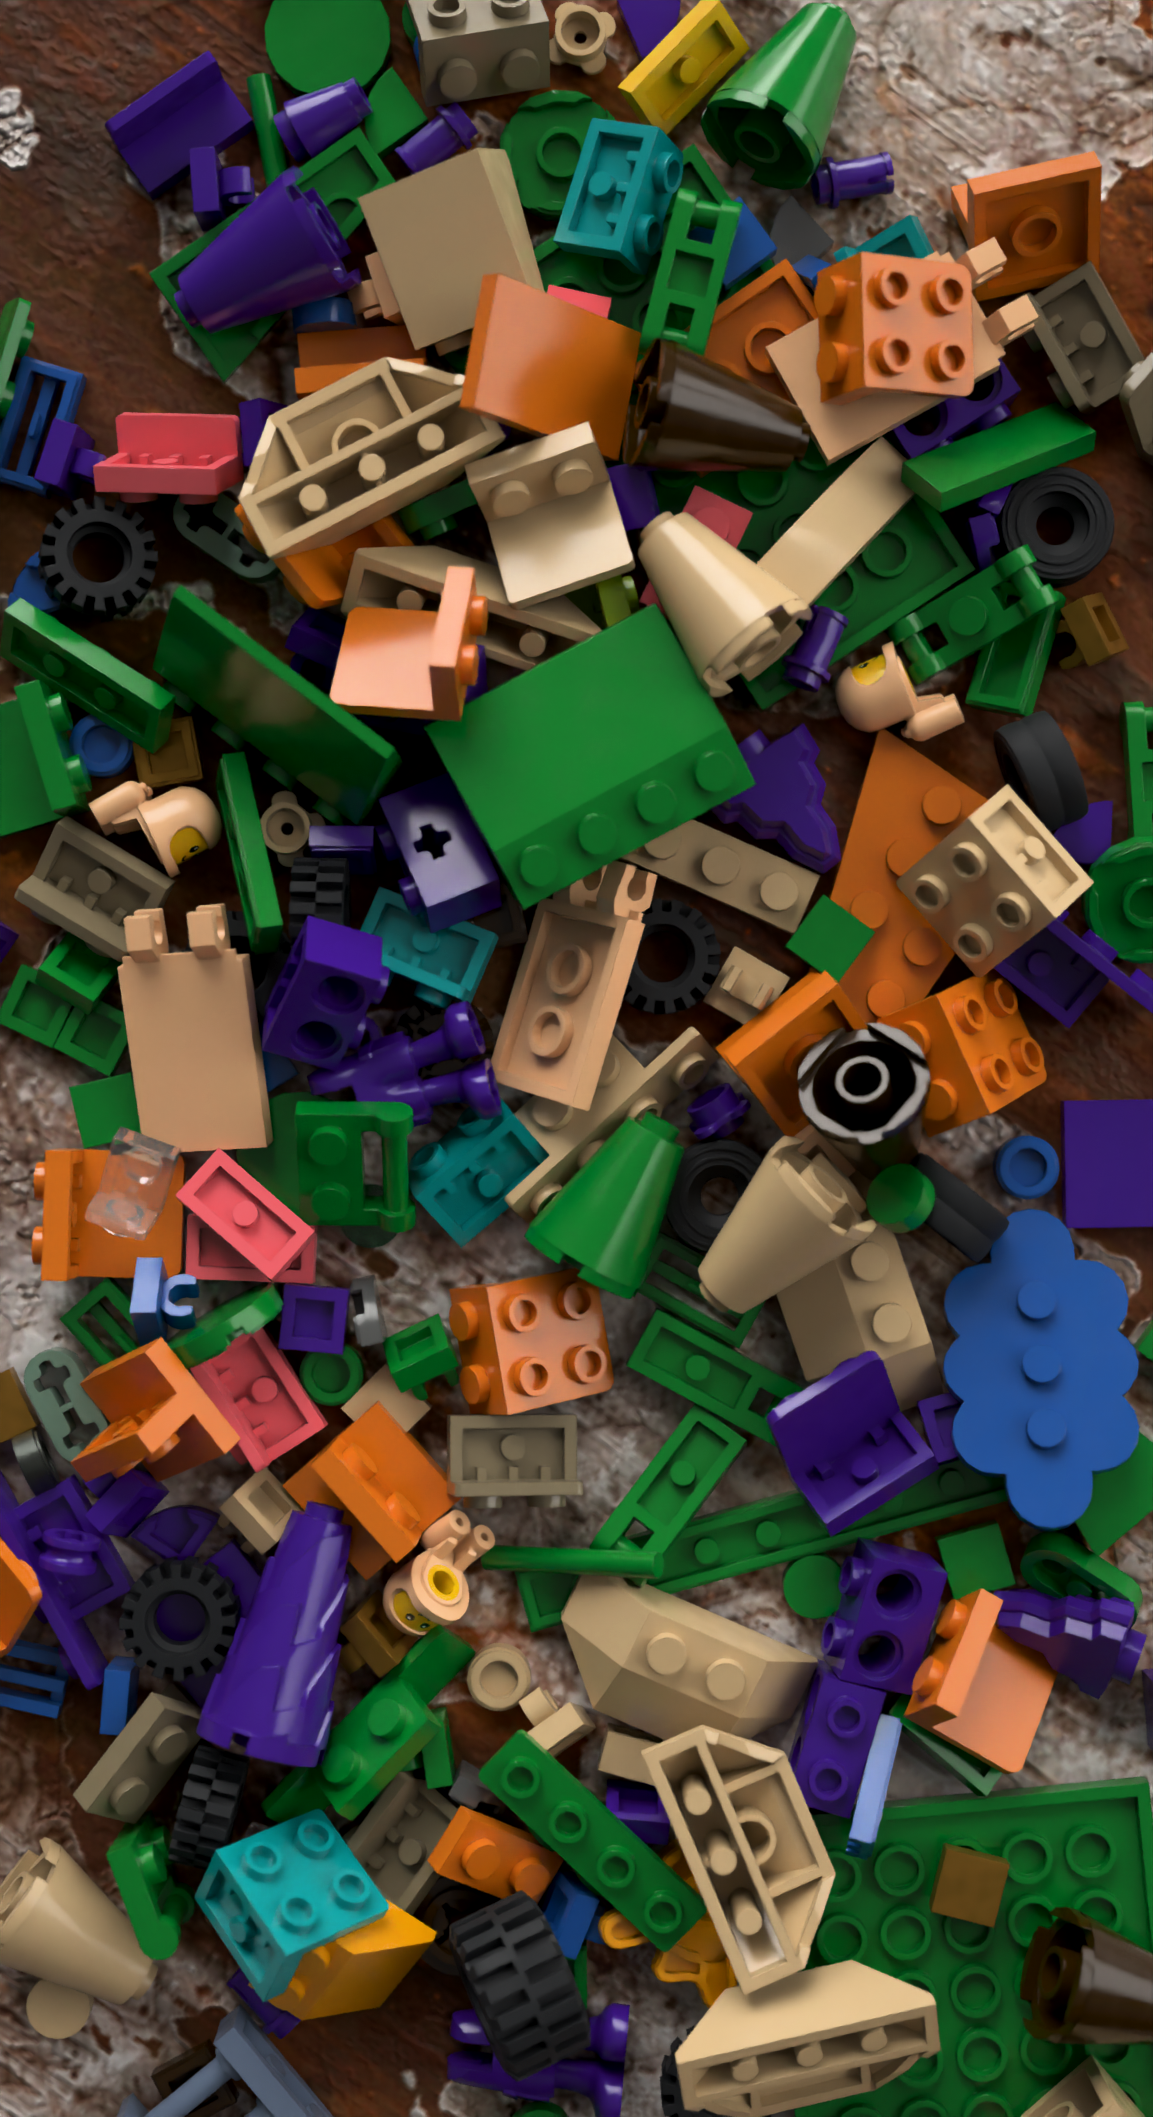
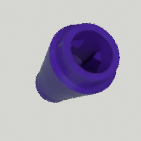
(321, 118)

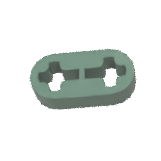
(220, 546)
(51, 1405)

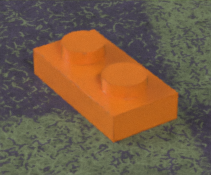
(493, 1856)

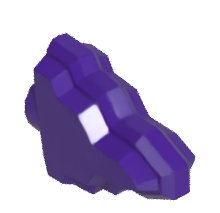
(785, 799)
(1076, 1635)

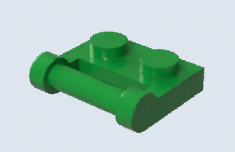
(334, 1168)
(150, 1887)

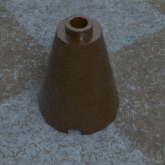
(707, 418)
(867, 1095)
(1087, 1984)

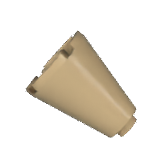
(718, 601)
(782, 1228)
(69, 1930)

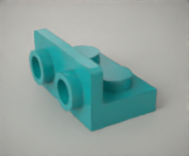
(620, 193)
(473, 1170)

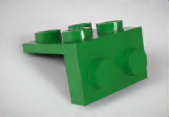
(36, 764)

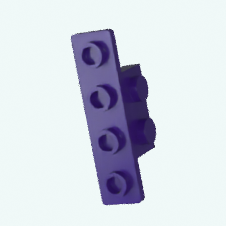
(1069, 971)
(65, 1596)

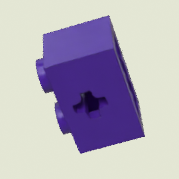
(462, 878)

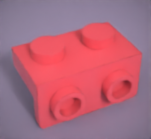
(172, 455)
(259, 1398)

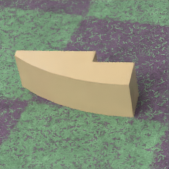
(840, 523)

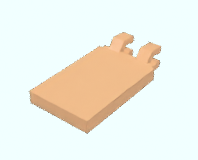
(847, 427)
(572, 985)
(194, 1035)

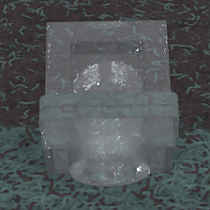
(133, 1184)

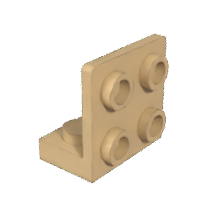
(551, 516)
(994, 882)

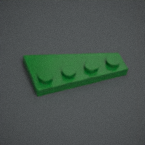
(340, 177)

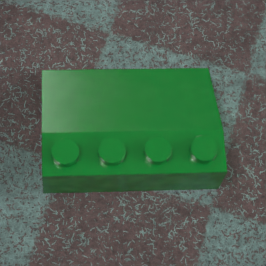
(274, 712)
(589, 756)

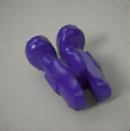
(390, 1067)
(597, 2078)

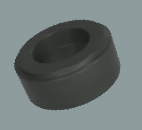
(35, 1461)

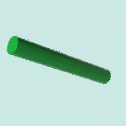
(269, 140)
(574, 1561)

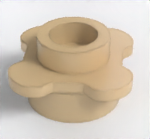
(577, 19)
(286, 810)

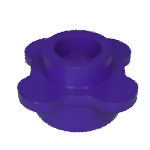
(717, 1112)

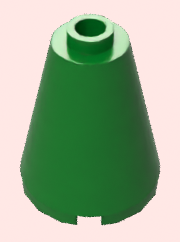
(784, 99)
(613, 1207)

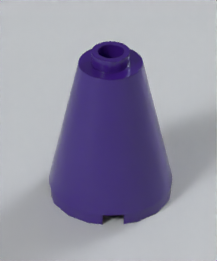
(267, 260)

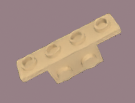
(621, 1091)

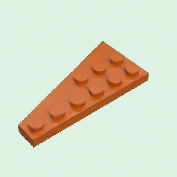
(898, 818)

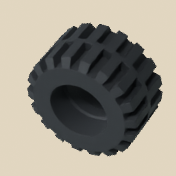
(520, 1985)

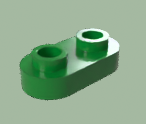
(436, 512)
(1066, 1568)

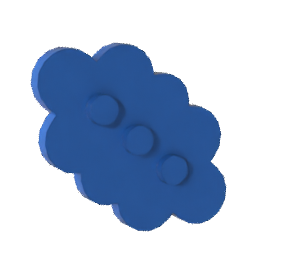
(1040, 1370)

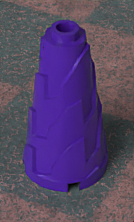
(286, 1649)

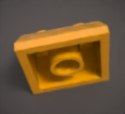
(356, 1968)

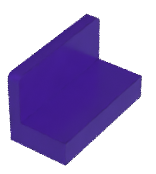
(178, 114)

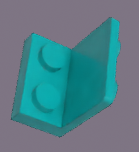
(285, 1897)

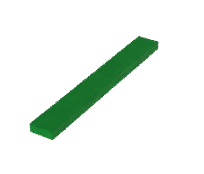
(772, 1534)

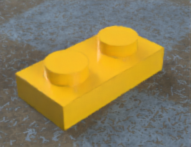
(684, 66)

